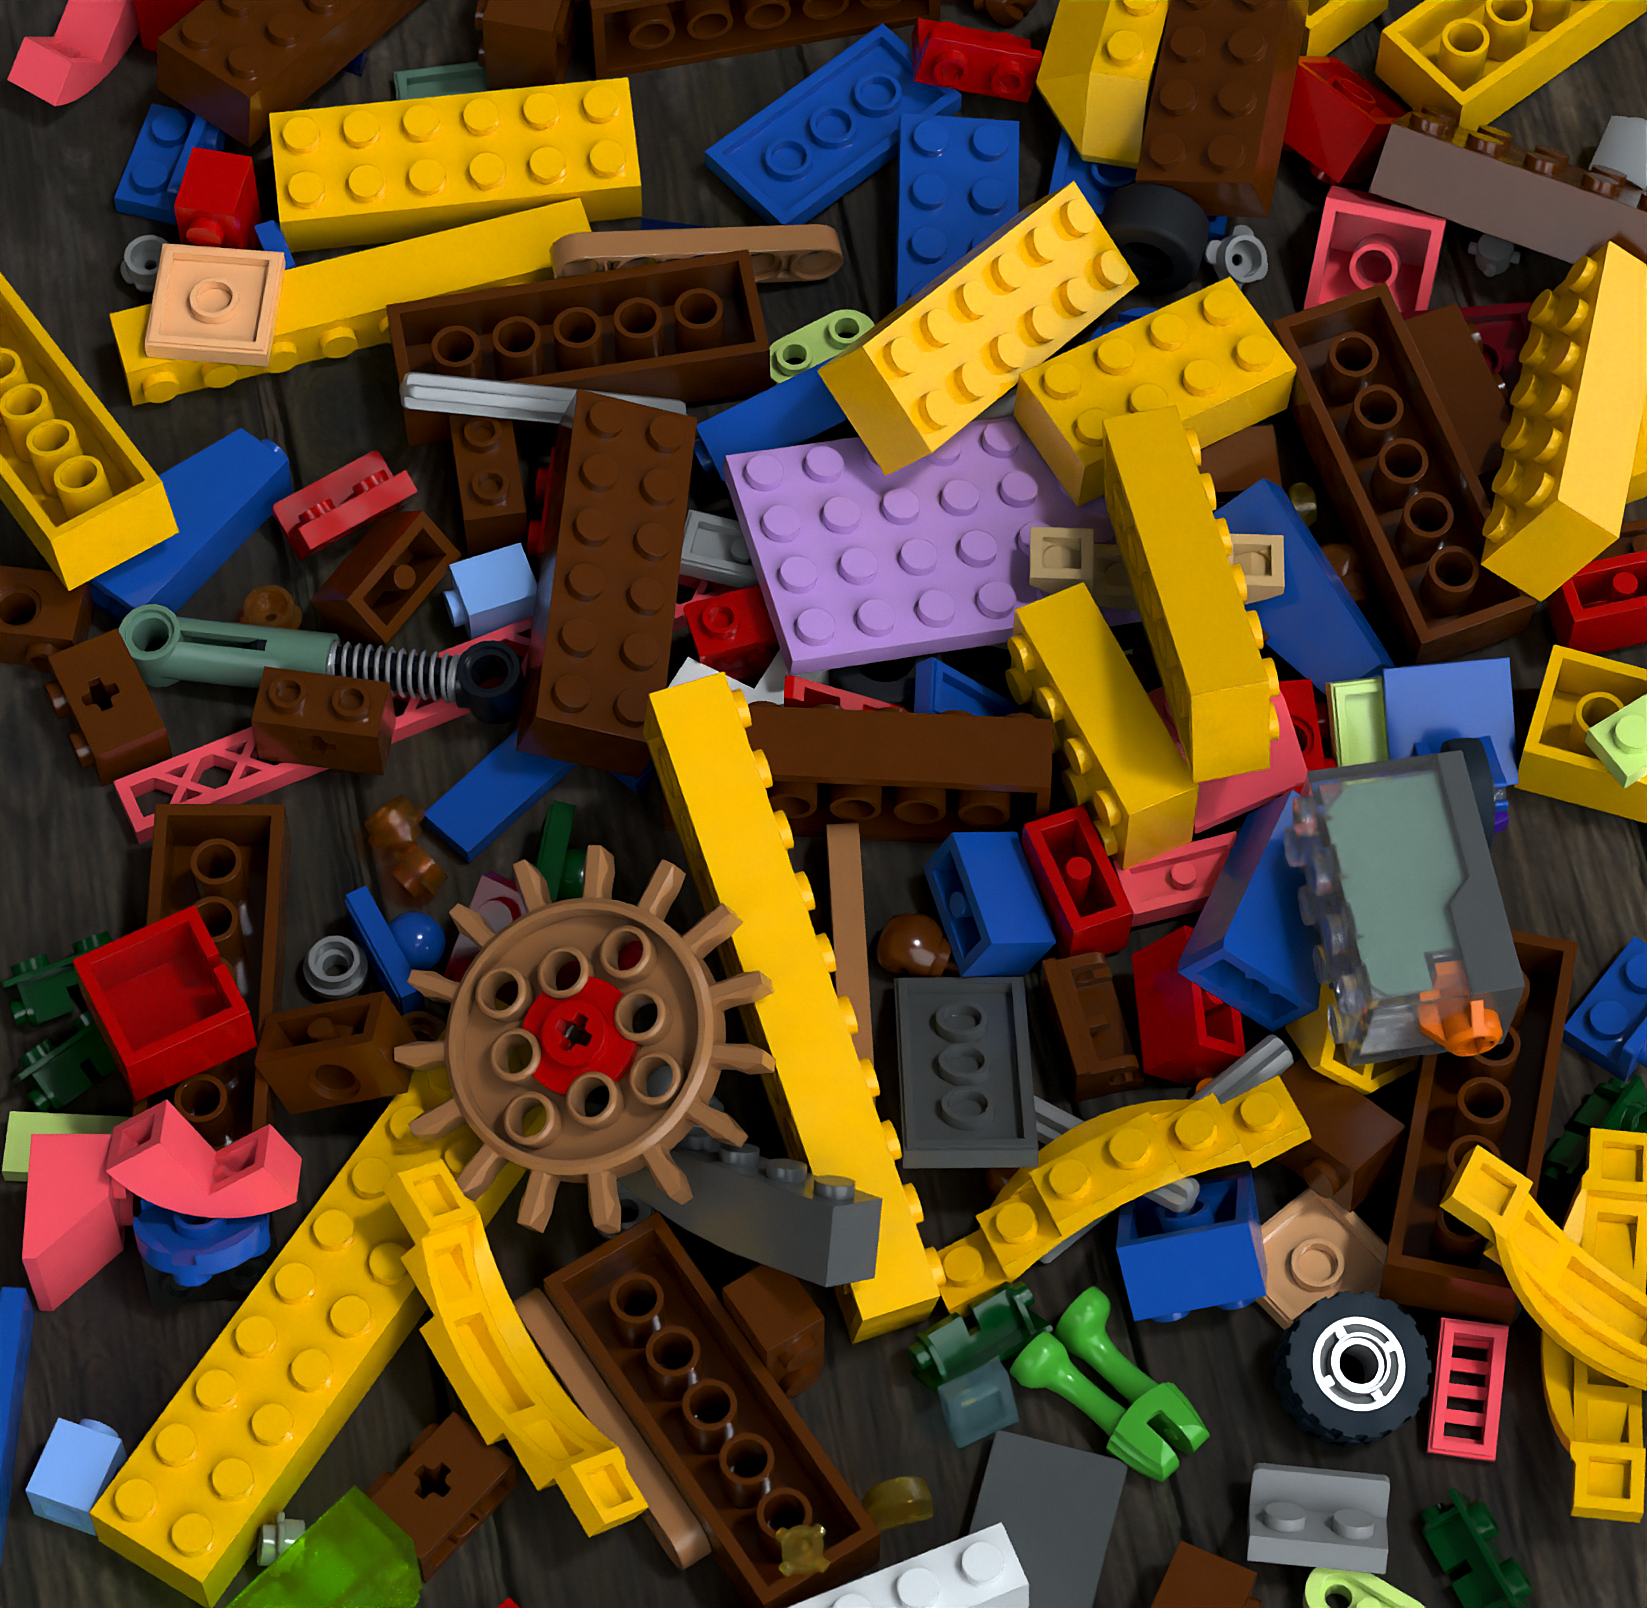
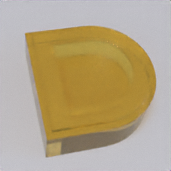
(898, 1502)

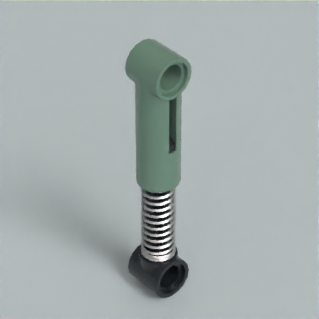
(238, 652)

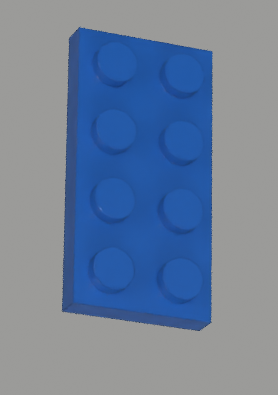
(827, 131)
(951, 192)

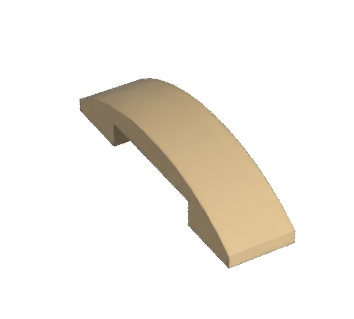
(1070, 557)

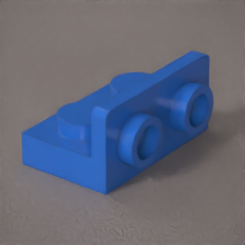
(160, 161)
(1613, 1017)

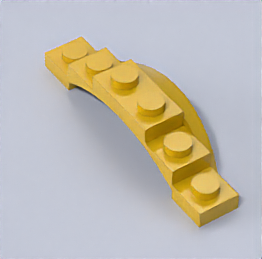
(1107, 1166)
(1555, 1280)
(494, 1358)
(1590, 1411)

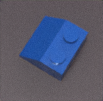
(1195, 1256)

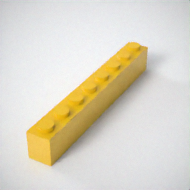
(343, 300)

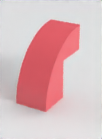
(81, 53)
(176, 1168)

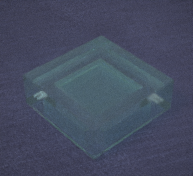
(978, 1404)

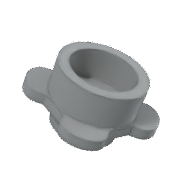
(1250, 252)

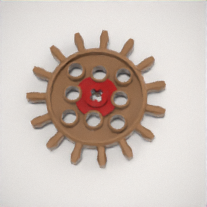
(602, 1004)

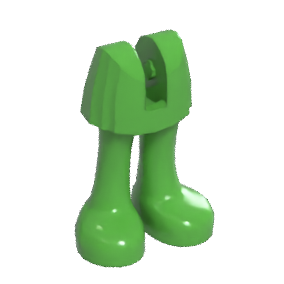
(1083, 1334)

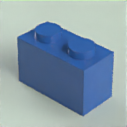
(989, 904)

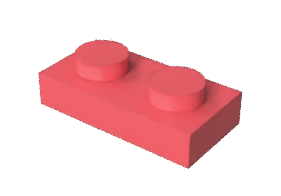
(1176, 880)

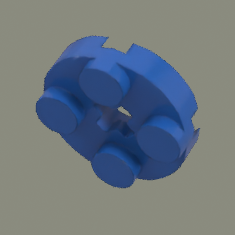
(197, 1251)

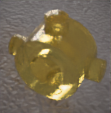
(1304, 501)
(802, 1549)

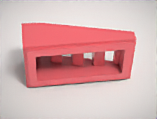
(1471, 1335)

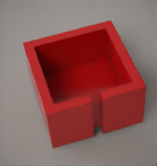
(162, 1005)

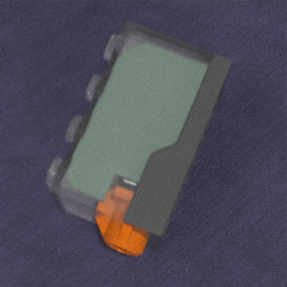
(1404, 909)

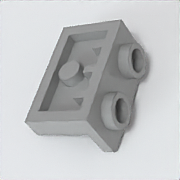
(1318, 1518)

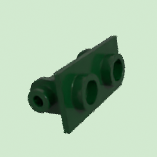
(45, 985)
(56, 1069)
(1610, 1107)
(1000, 1333)
(1466, 1536)

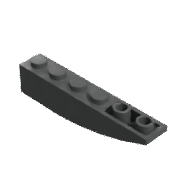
(767, 1208)

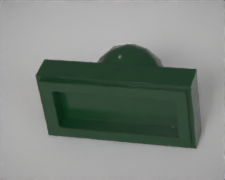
(558, 865)

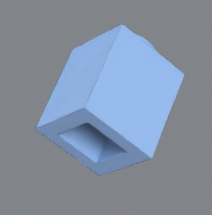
(491, 591)
(75, 1472)

